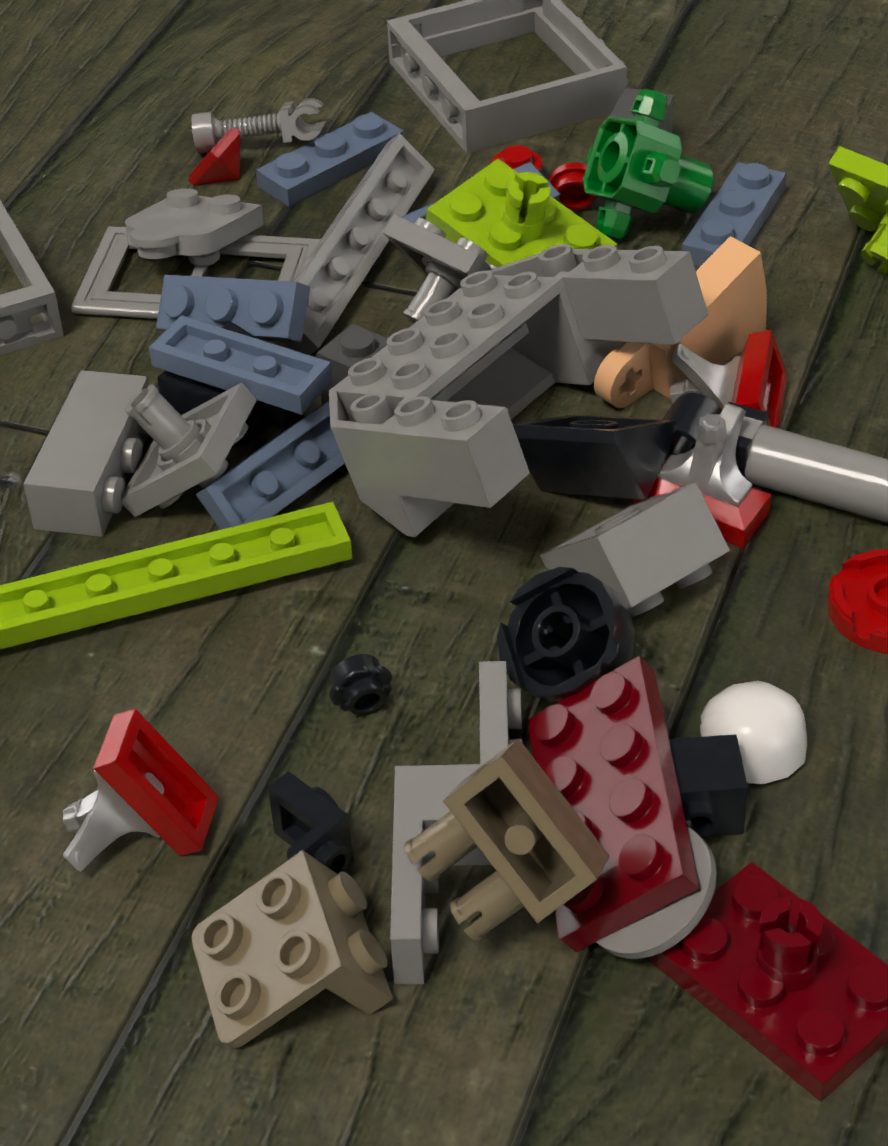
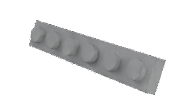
(357, 238)

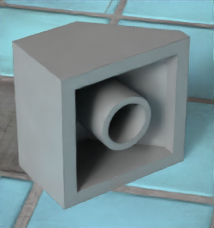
(647, 547)

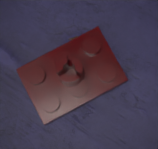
(784, 980)

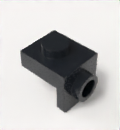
(310, 822)

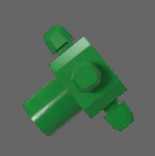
(642, 167)

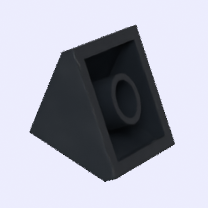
(596, 454)

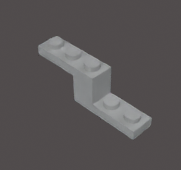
(418, 805)

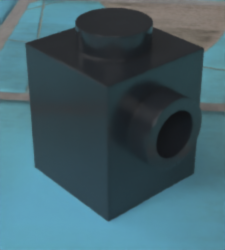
(711, 784)

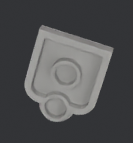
(191, 224)

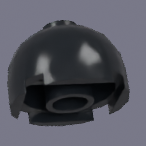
(564, 633)

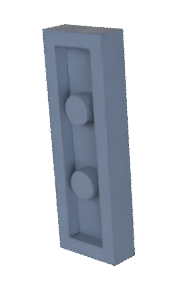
(326, 159)
(736, 210)
(260, 307)
(228, 358)
(275, 473)

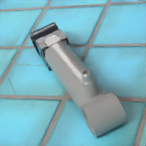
(792, 461)

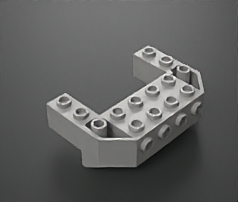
(437, 403)

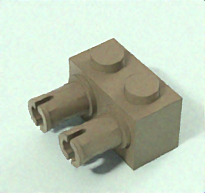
(523, 830)

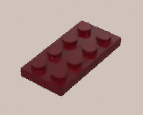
(618, 774)

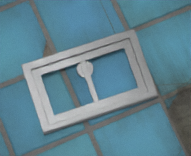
(97, 299)

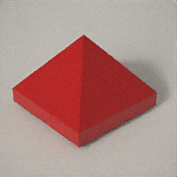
(221, 162)

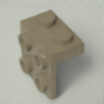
(284, 946)

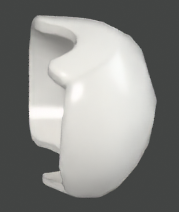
(767, 728)

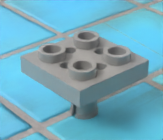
(436, 258)
(185, 447)

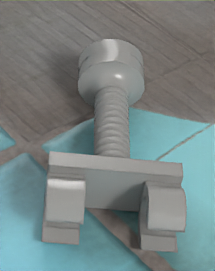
(289, 122)

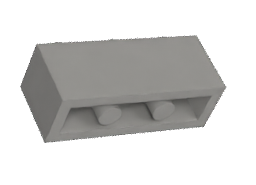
(87, 456)

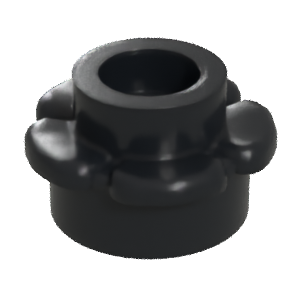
(360, 684)

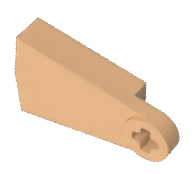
(736, 307)

